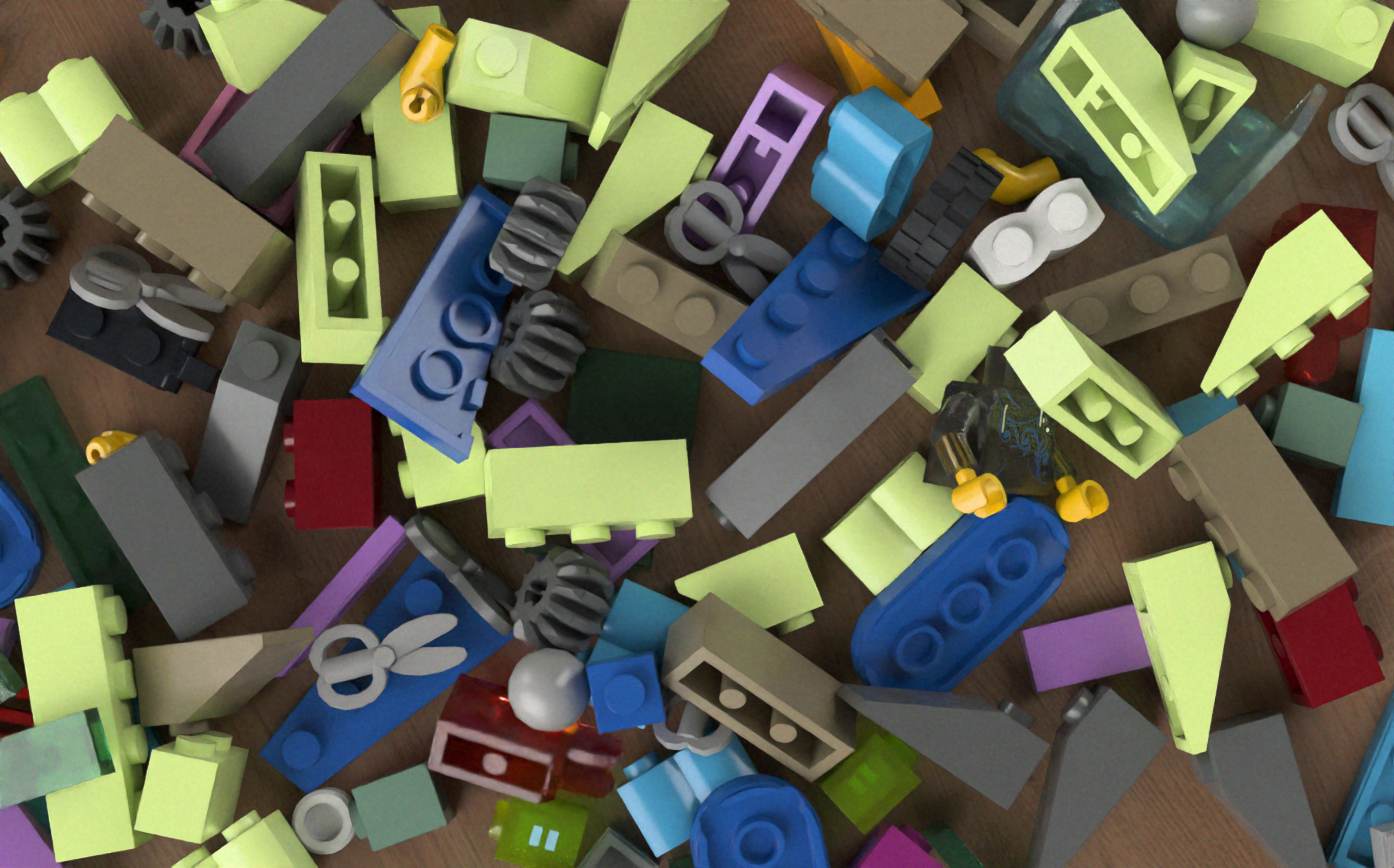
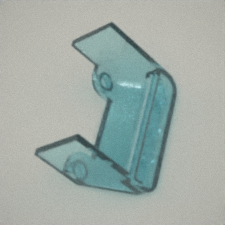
(1225, 168)

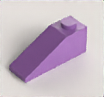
(768, 143)

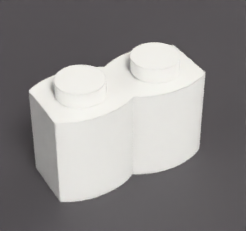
(1042, 232)

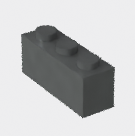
(169, 532)

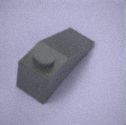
(248, 418)
(960, 733)
(1089, 770)
(1259, 783)

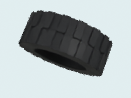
(940, 218)

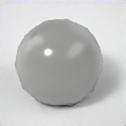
(1216, 22)
(549, 689)

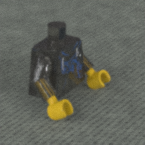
(1001, 443)

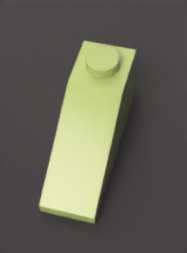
(1323, 36)
(648, 51)
(524, 77)
(1125, 103)
(642, 183)
(1184, 624)

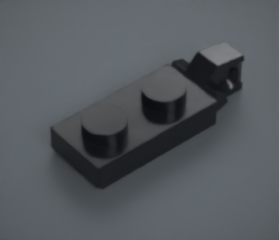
(132, 345)

